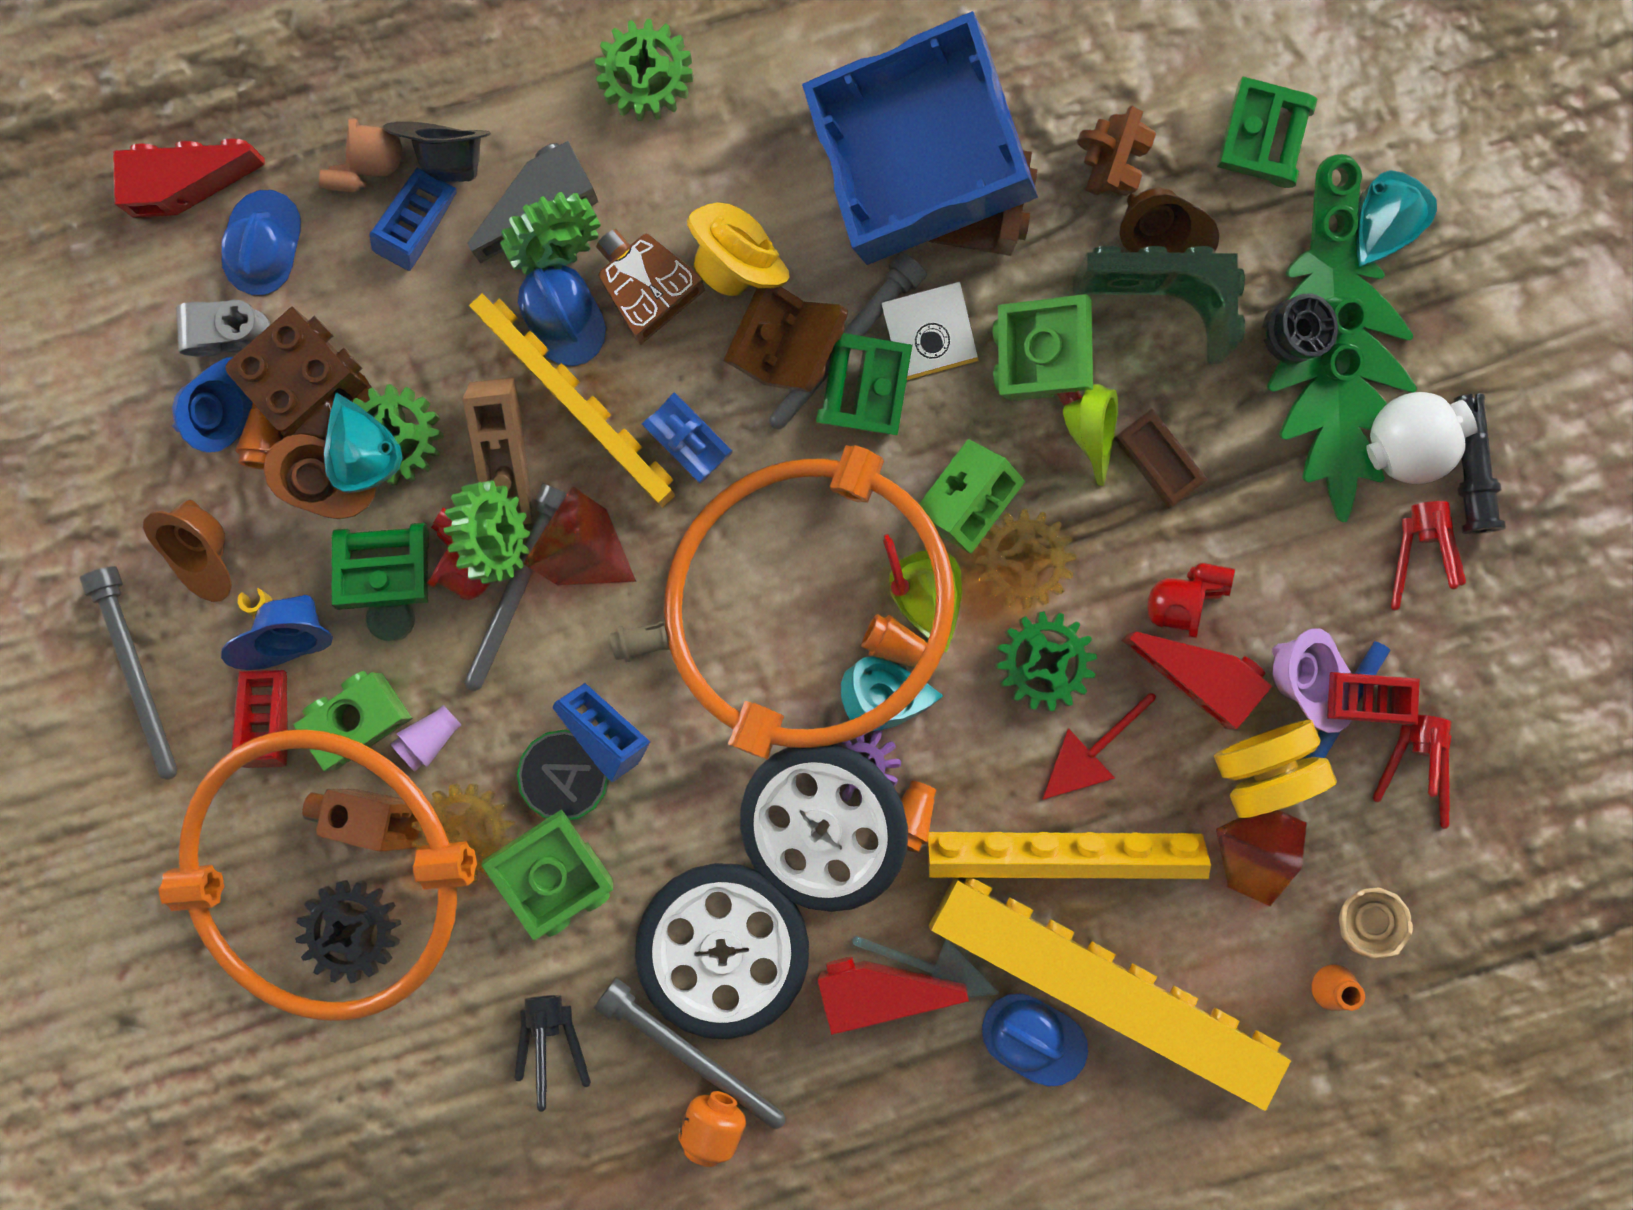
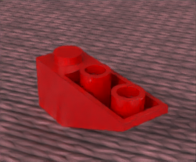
(173, 179)

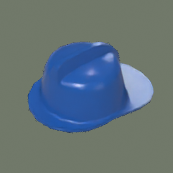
(261, 242)
(562, 315)
(211, 409)
(279, 634)
(1035, 1040)

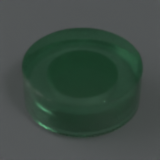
(390, 622)

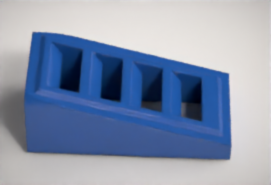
(399, 243)
(611, 756)

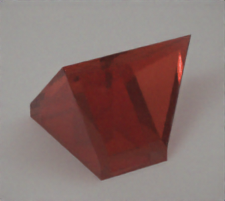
(580, 545)
(1262, 854)

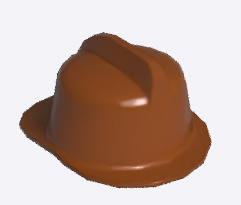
(298, 477)
(192, 547)

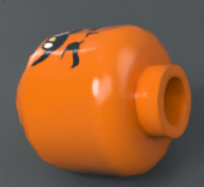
(711, 1129)

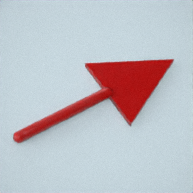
(1078, 766)

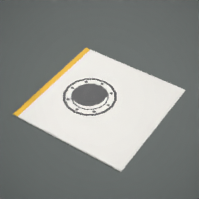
(936, 328)

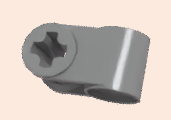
(214, 327)

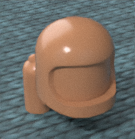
(368, 153)

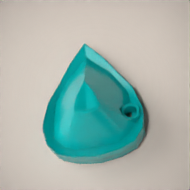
(1392, 215)
(356, 448)
(865, 692)

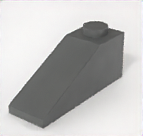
(550, 172)

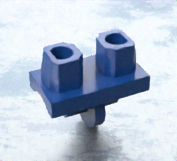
(687, 438)

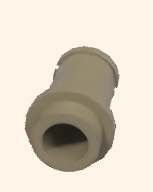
(639, 640)

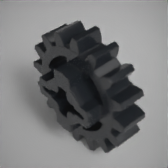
(337, 917)

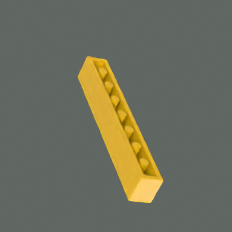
(1109, 992)

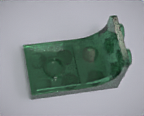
(1198, 276)

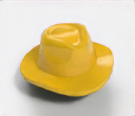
(734, 250)

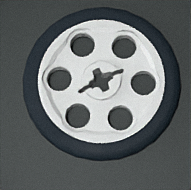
(880, 811)
(758, 1002)

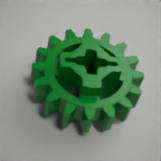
(1055, 680)

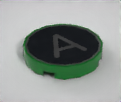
(560, 775)

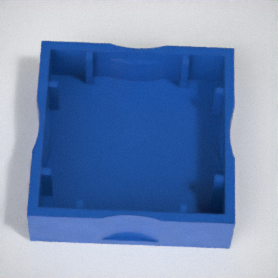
(919, 140)

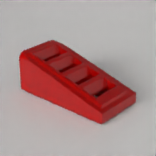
(1404, 698)
(276, 719)

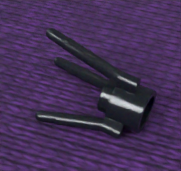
(542, 1019)

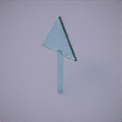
(950, 965)

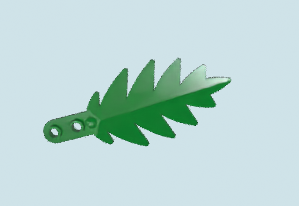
(1337, 395)

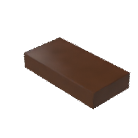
(1160, 458)

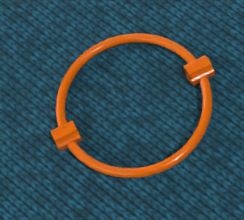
(853, 478)
(436, 866)

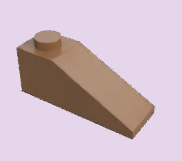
(498, 438)

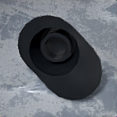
(441, 150)

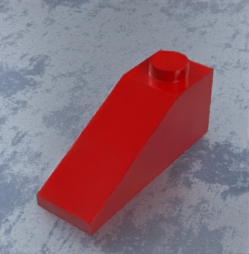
(1213, 680)
(876, 993)

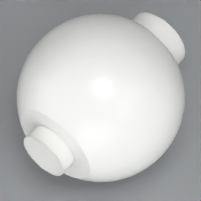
(1420, 437)

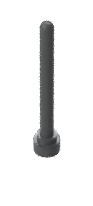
(903, 275)
(549, 502)
(104, 589)
(619, 1003)

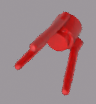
(1432, 524)
(1429, 739)

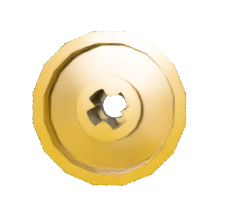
(1276, 774)

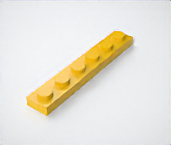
(561, 385)
(1067, 855)

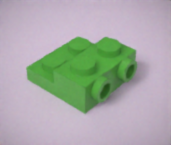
(1044, 347)
(549, 876)

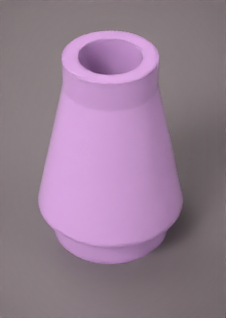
(425, 738)

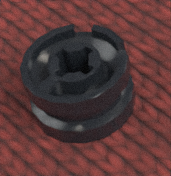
(1311, 337)

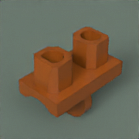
(1109, 150)

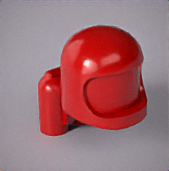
(446, 571)
(1180, 602)

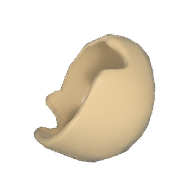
(1375, 923)

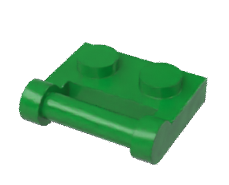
(1253, 129)
(878, 388)
(380, 579)

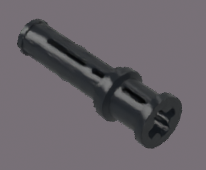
(1479, 486)

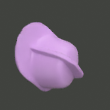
(1303, 674)

